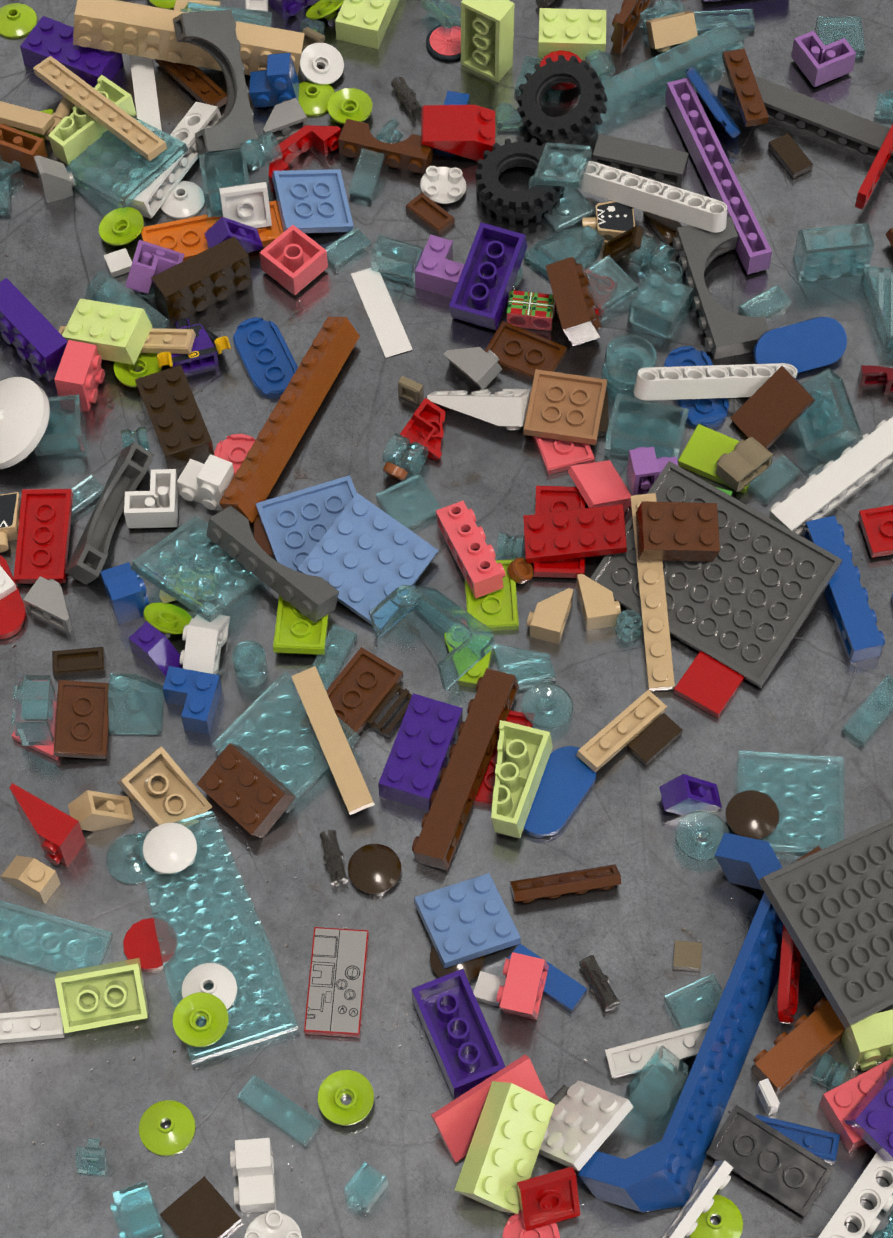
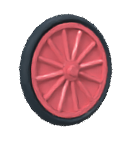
(445, 42)

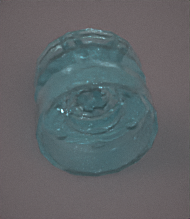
(623, 360)

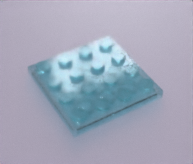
(120, 172)
(196, 571)
(283, 738)
(806, 794)

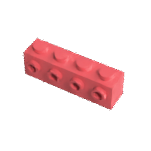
(470, 549)

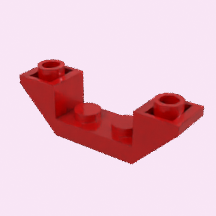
(321, 137)

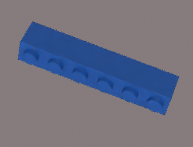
(845, 594)

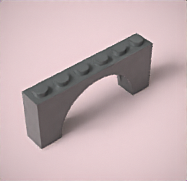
(217, 35)
(725, 331)

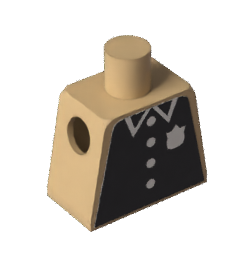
(611, 219)
(9, 518)

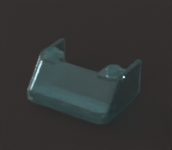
(465, 633)

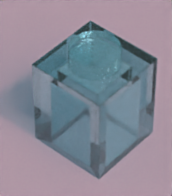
(365, 1188)

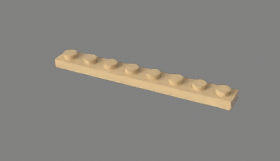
(100, 108)
(654, 613)

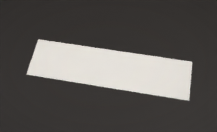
(381, 312)

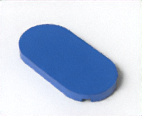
(712, 102)
(802, 344)
(264, 356)
(705, 412)
(559, 792)

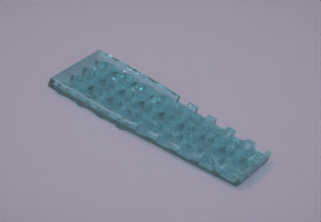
(211, 919)

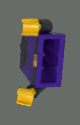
(203, 350)

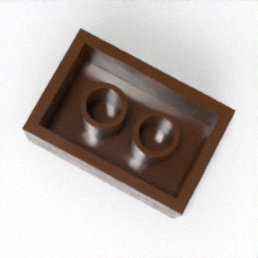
(574, 301)
(677, 531)
(246, 790)

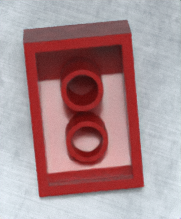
(458, 129)
(54, 830)

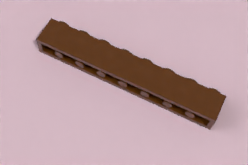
(465, 769)

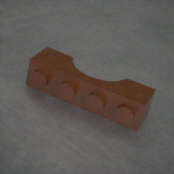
(405, 154)

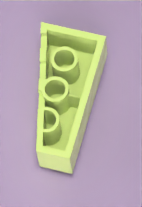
(80, 130)
(518, 772)

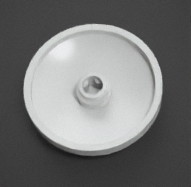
(22, 419)

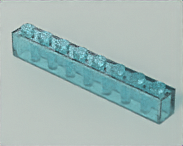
(652, 76)

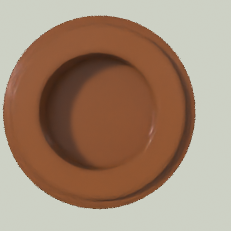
(394, 471)
(520, 570)

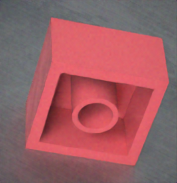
(293, 259)
(80, 372)
(523, 985)

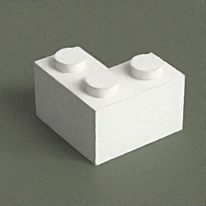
(206, 481)
(154, 507)
(204, 643)
(255, 1171)

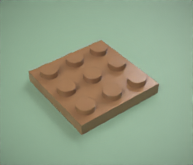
(565, 407)

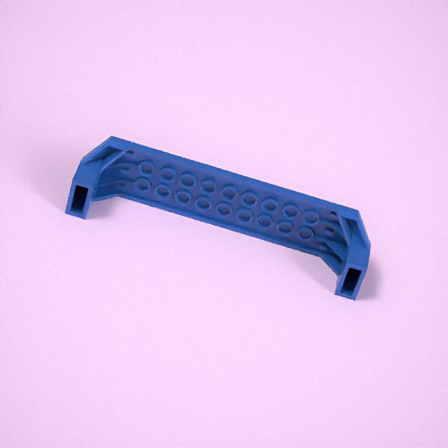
(669, 1169)

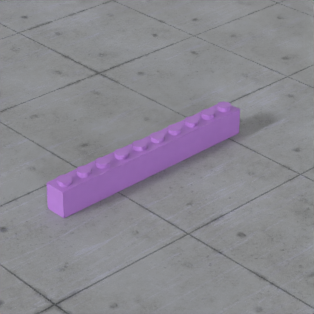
(717, 173)

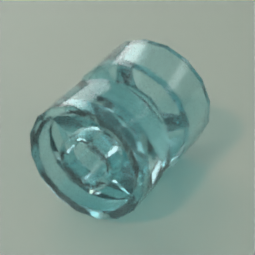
(262, 150)
(652, 254)
(405, 454)
(250, 663)

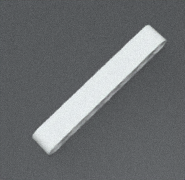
(655, 197)
(704, 381)

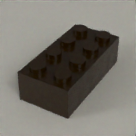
(202, 280)
(174, 417)

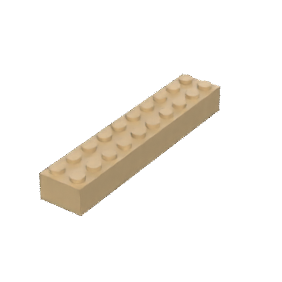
(151, 34)

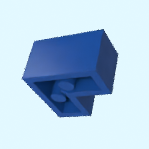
(275, 84)
(125, 592)
(197, 693)

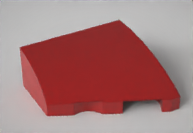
(427, 428)

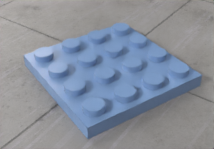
(301, 518)
(367, 556)

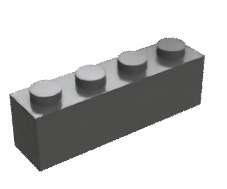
(642, 159)

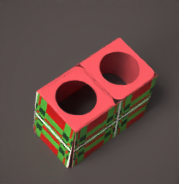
(531, 310)

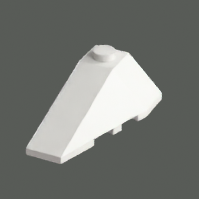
(501, 409)

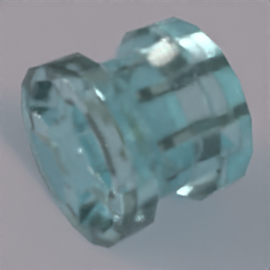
(630, 619)

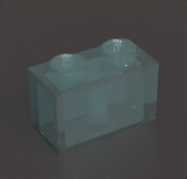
(395, 258)

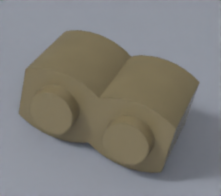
(744, 463)

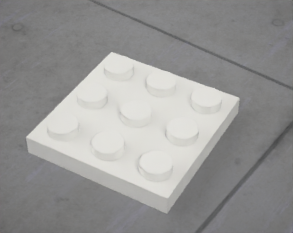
(582, 1124)

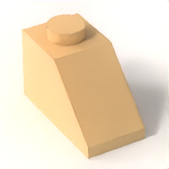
(596, 603)
(550, 617)
(100, 810)
(32, 878)

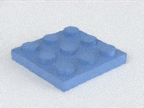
(313, 200)
(467, 920)

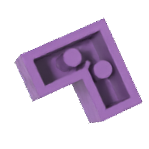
(822, 62)
(148, 262)
(436, 269)
(644, 469)

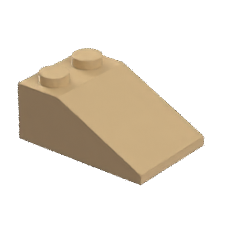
(163, 789)

